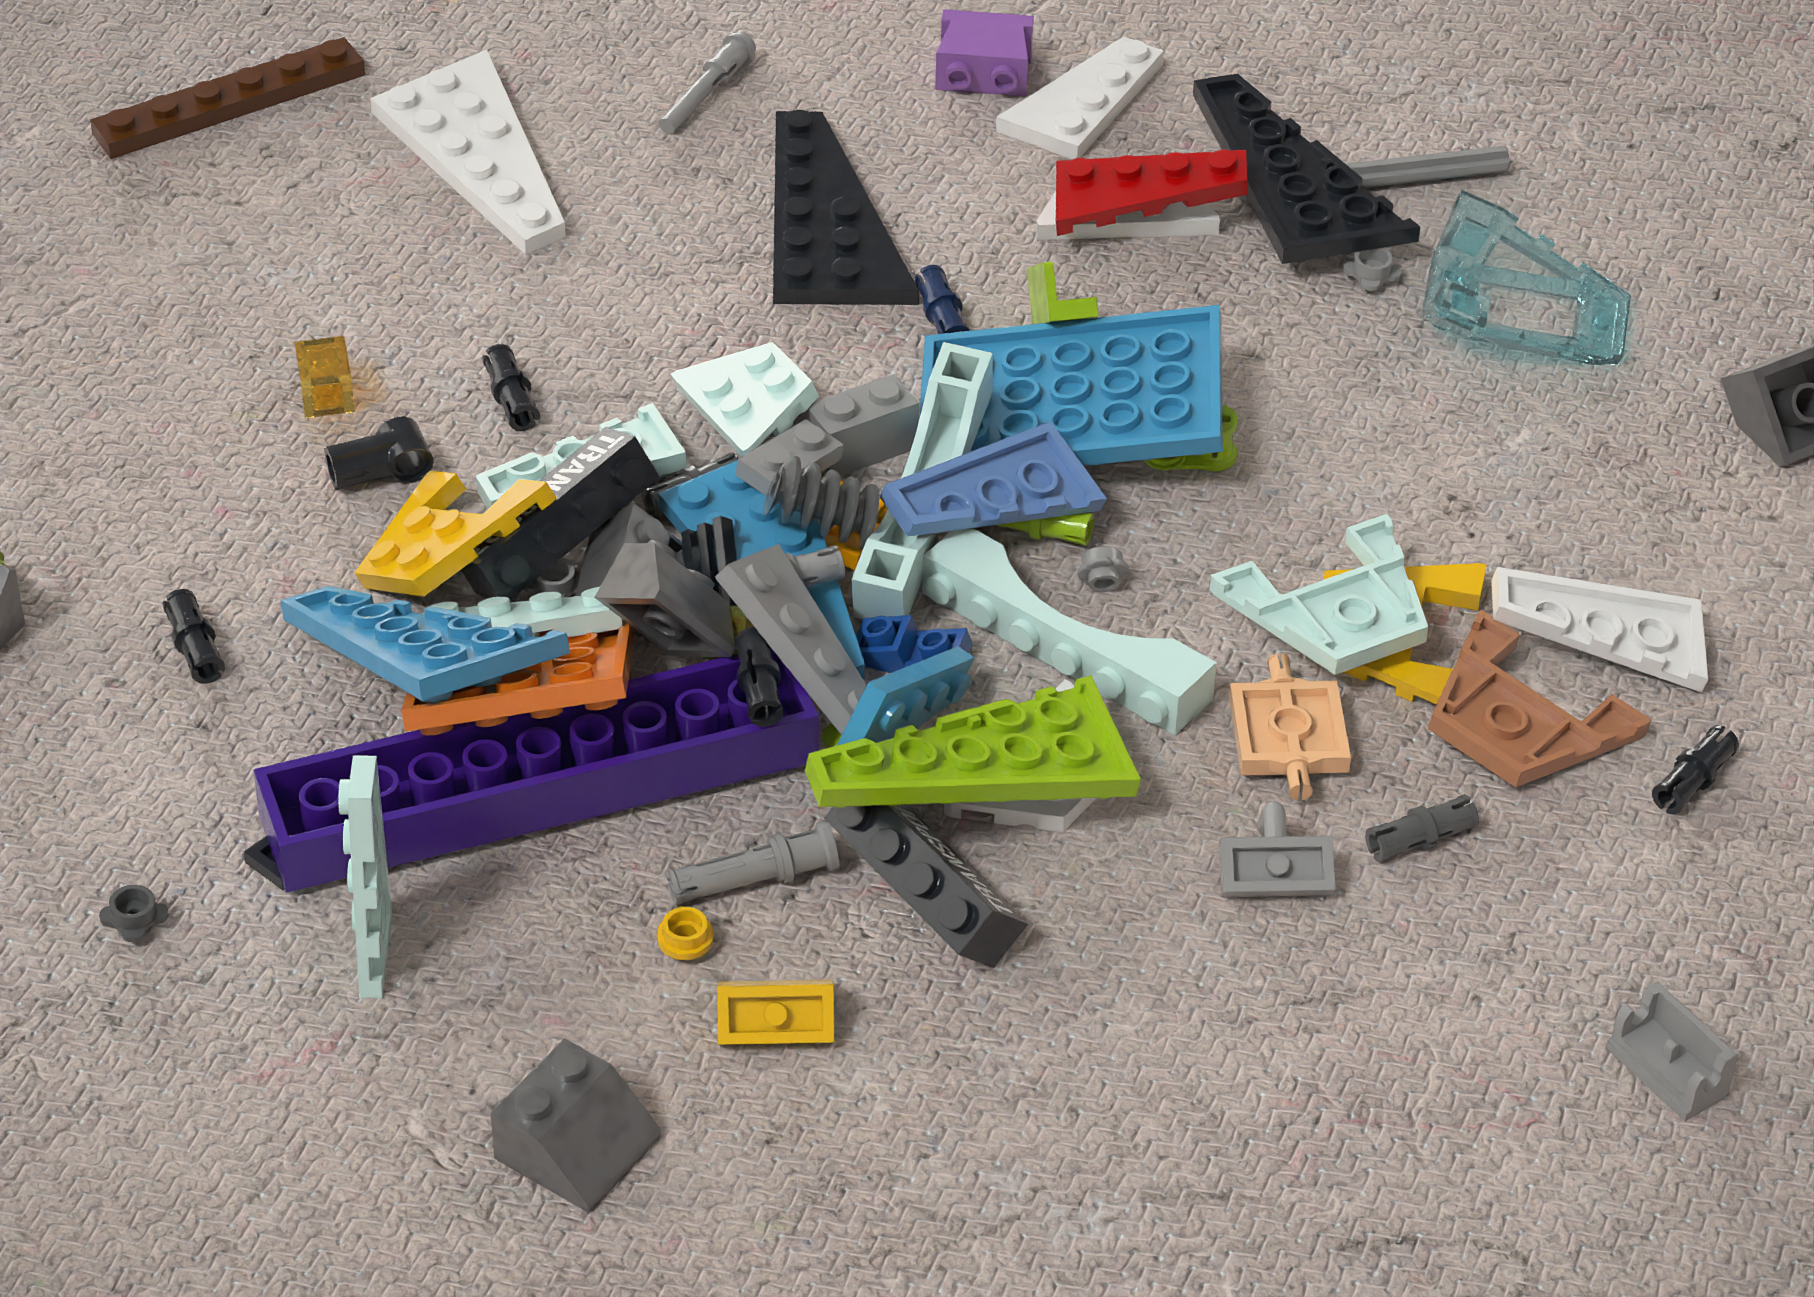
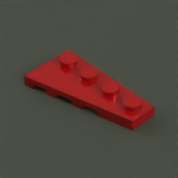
(1148, 183)

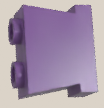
(984, 52)

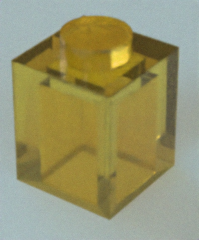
(324, 376)

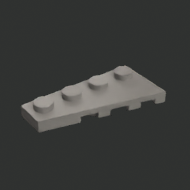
(796, 630)

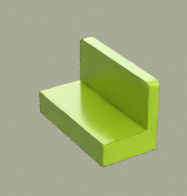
(1044, 298)

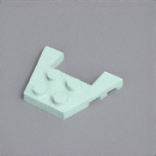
(1344, 616)

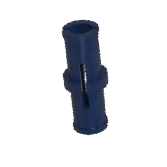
(940, 302)

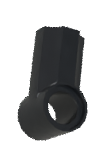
(393, 451)

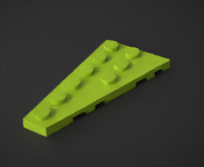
(993, 752)

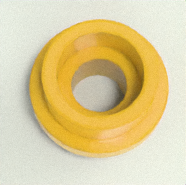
(685, 934)

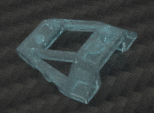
(1457, 270)

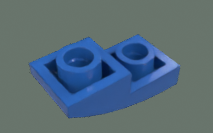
(895, 642)

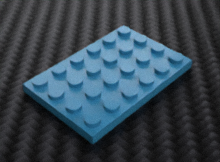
(1106, 383)

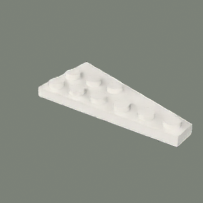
(473, 140)

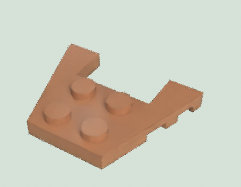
(1512, 725)

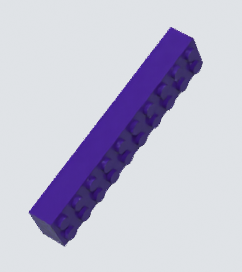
(531, 774)

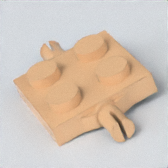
(1289, 727)

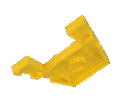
(432, 544)
(1440, 584)

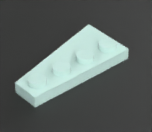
(547, 612)
(367, 872)

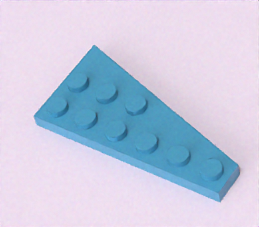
(729, 496)
(417, 651)

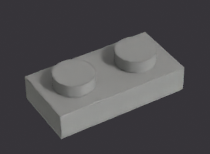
(802, 440)

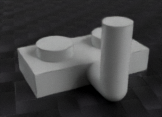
(1277, 861)

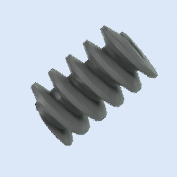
(824, 500)

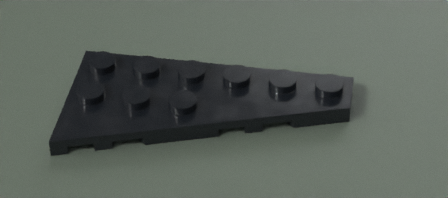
(825, 227)

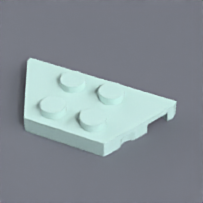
(748, 394)

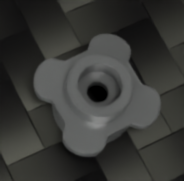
(133, 912)

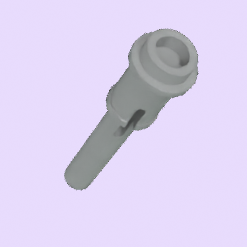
(736, 51)

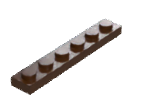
(227, 97)

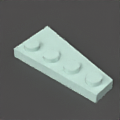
(649, 428)

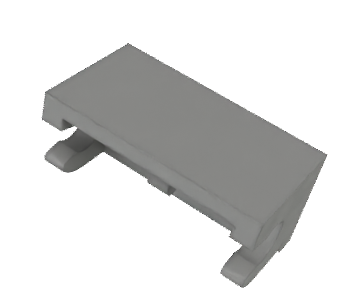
(1673, 1052)

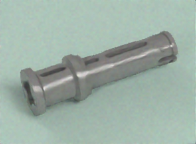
(778, 859)

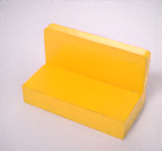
(775, 1012)

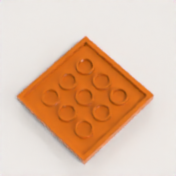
(590, 675)

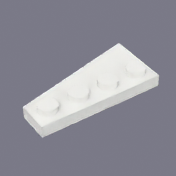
(1617, 623)

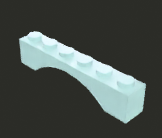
(947, 427)
(1146, 675)

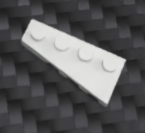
(1084, 101)

